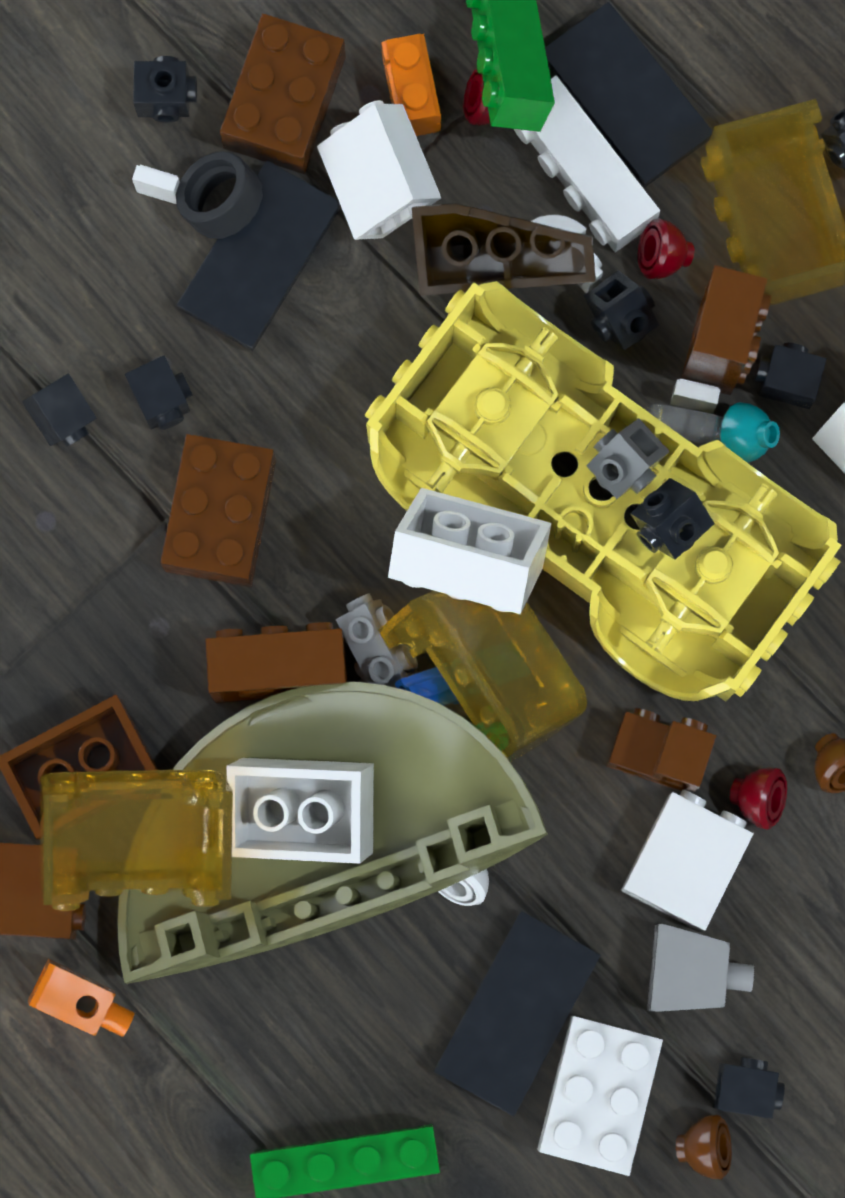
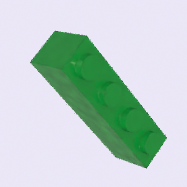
(512, 63)
(344, 1162)

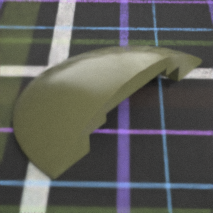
(440, 815)

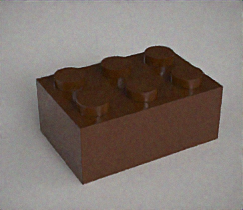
(283, 93)
(726, 329)
(218, 510)
(273, 661)
(89, 742)

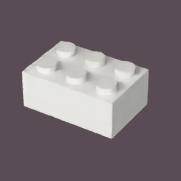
(469, 550)
(302, 810)
(599, 1095)

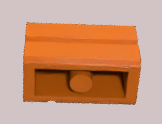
(412, 81)

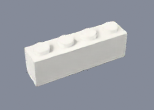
(591, 172)

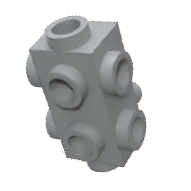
(374, 659)

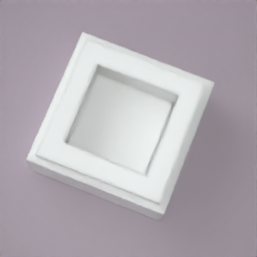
(156, 183)
(695, 396)

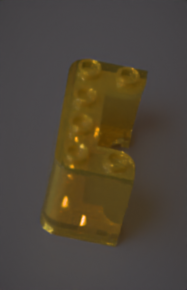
(778, 201)
(495, 665)
(135, 834)

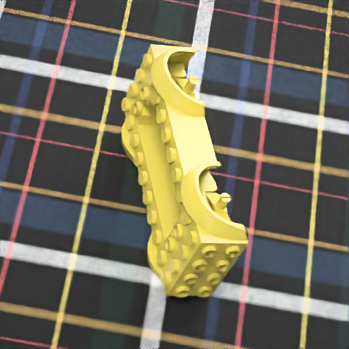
(509, 393)

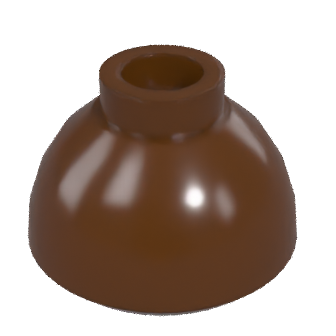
(830, 763)
(706, 1147)

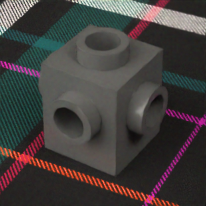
(627, 459)

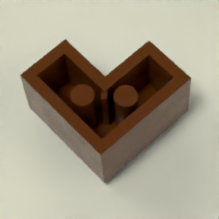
(662, 753)

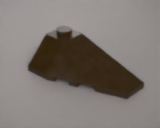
(480, 246)

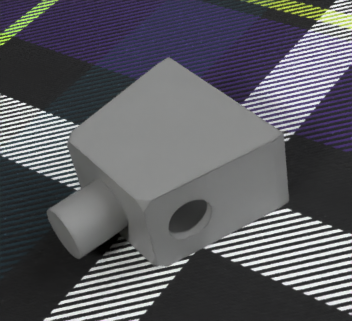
(692, 971)

